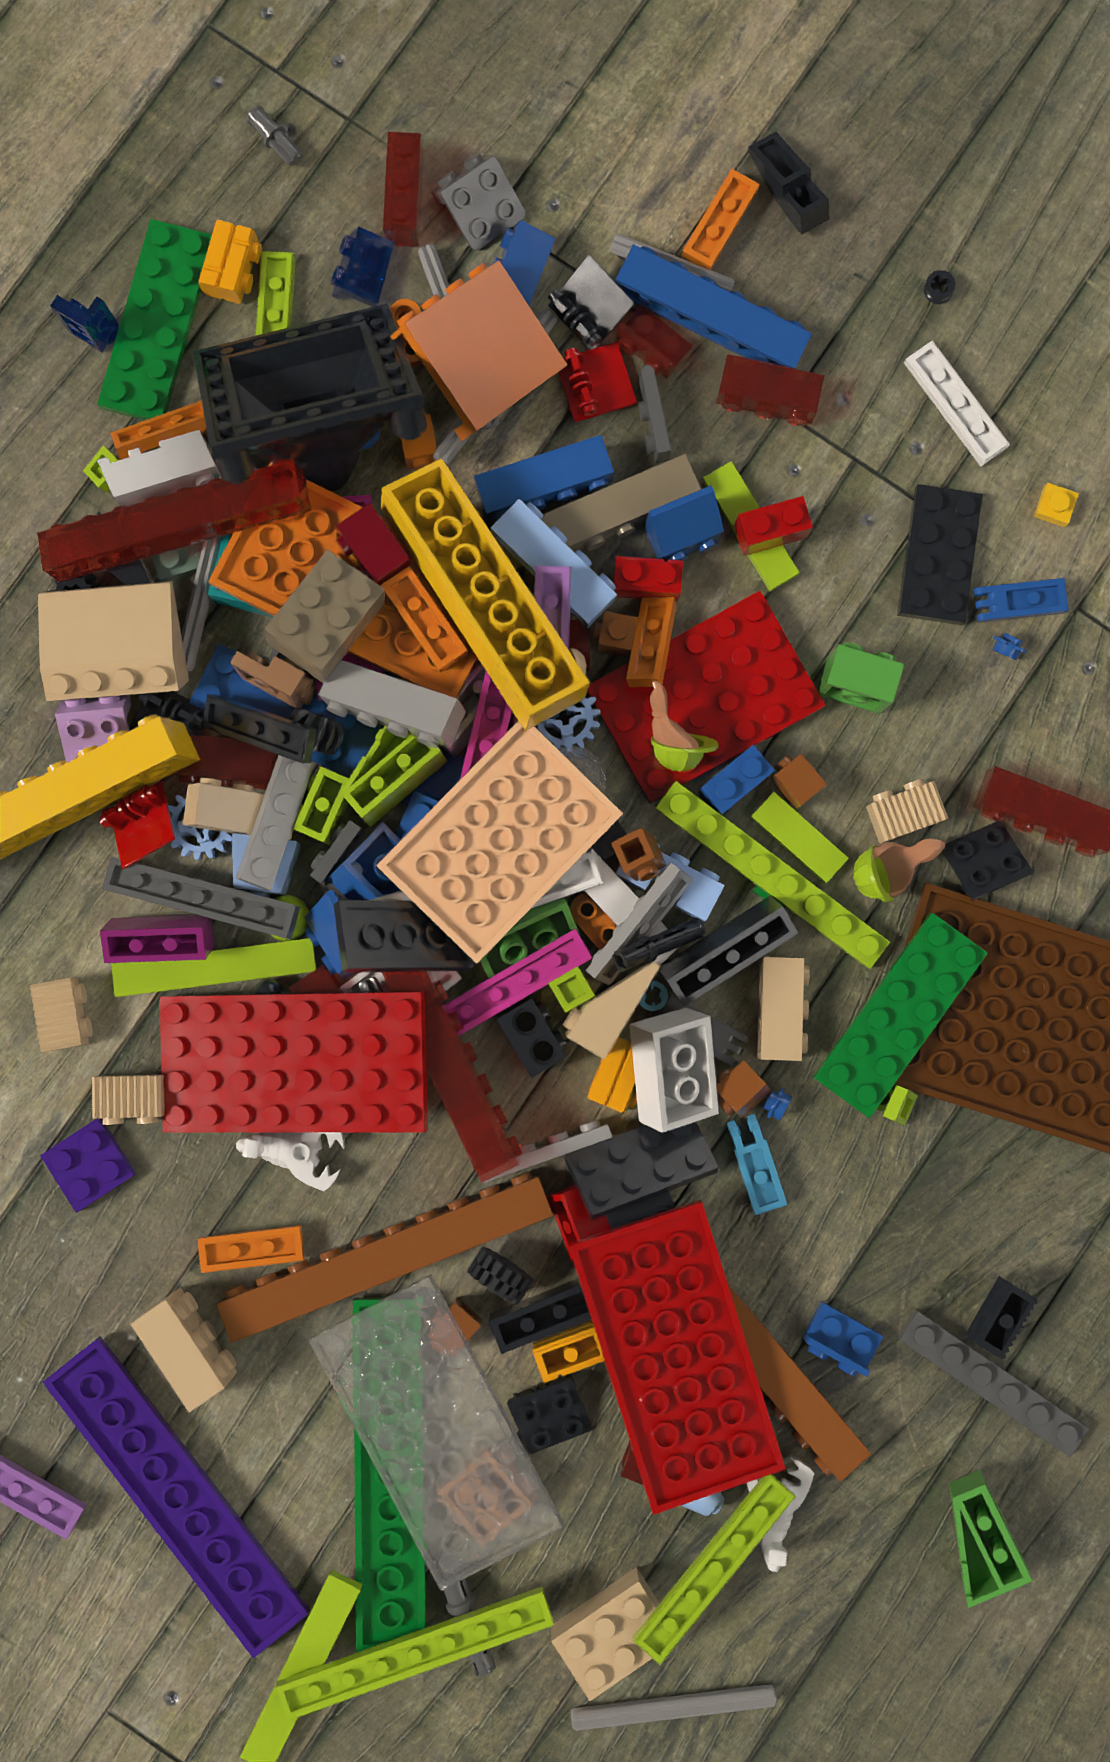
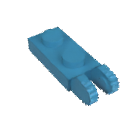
(757, 1169)

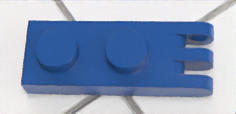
(1022, 600)

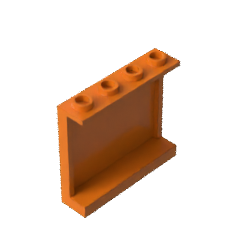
(481, 346)

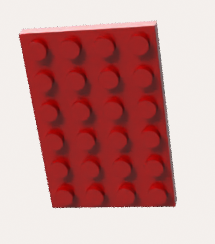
(722, 681)

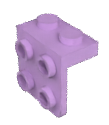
(90, 721)

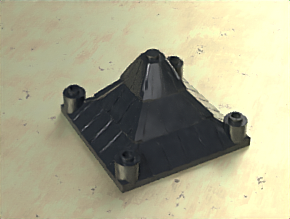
(308, 395)

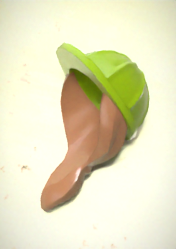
(671, 743)
(889, 868)

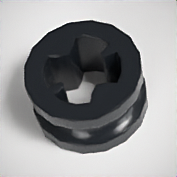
(942, 277)

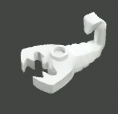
(293, 1151)
(771, 1544)

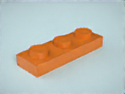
(720, 220)
(148, 433)
(424, 619)
(651, 641)
(251, 1248)

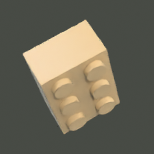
(185, 1348)
(599, 1633)

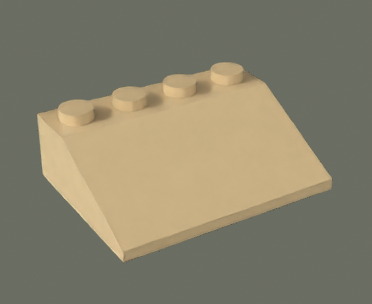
(110, 641)
(605, 1015)

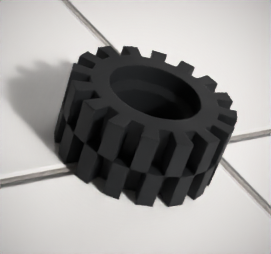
(500, 1275)

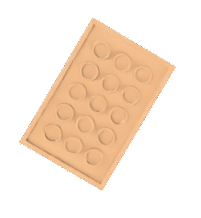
(499, 840)

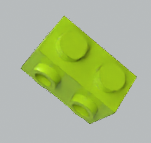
(323, 806)

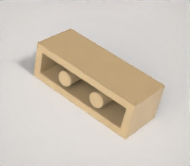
(221, 807)
(782, 1008)

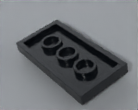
(939, 554)
(393, 939)
(638, 1166)

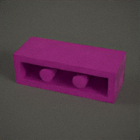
(157, 938)

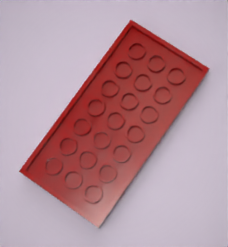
(294, 1063)
(676, 1356)

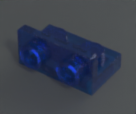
(362, 266)
(92, 325)

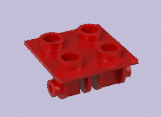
(596, 382)
(140, 823)

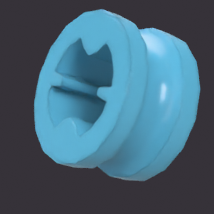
(663, 995)

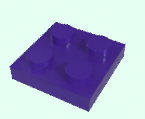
(88, 1164)

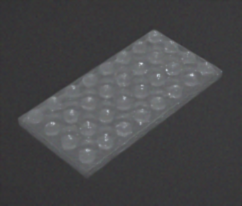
(436, 1432)

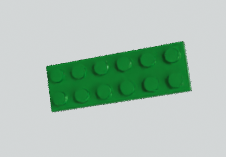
(155, 322)
(899, 1015)

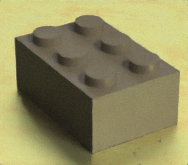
(325, 616)

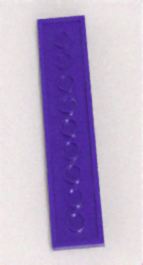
(177, 1497)

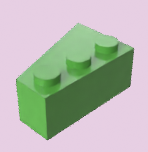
(986, 1546)

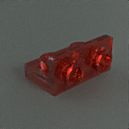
(652, 342)

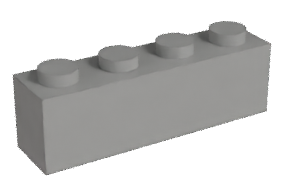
(392, 703)

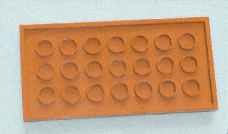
(274, 558)

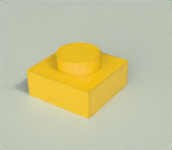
(1056, 505)

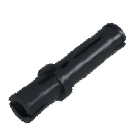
(648, 948)

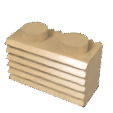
(907, 811)
(60, 1014)
(128, 1097)

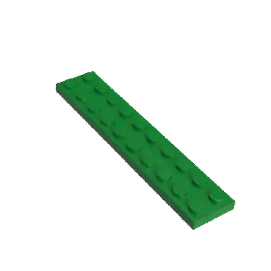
(385, 1554)

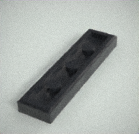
(259, 728)

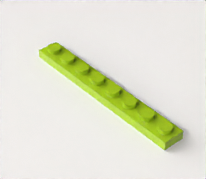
(772, 875)
(414, 1653)

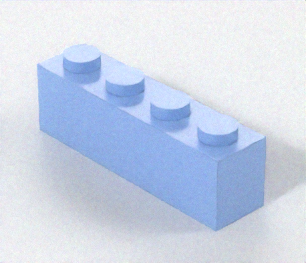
(537, 545)

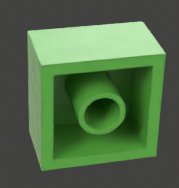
(860, 678)

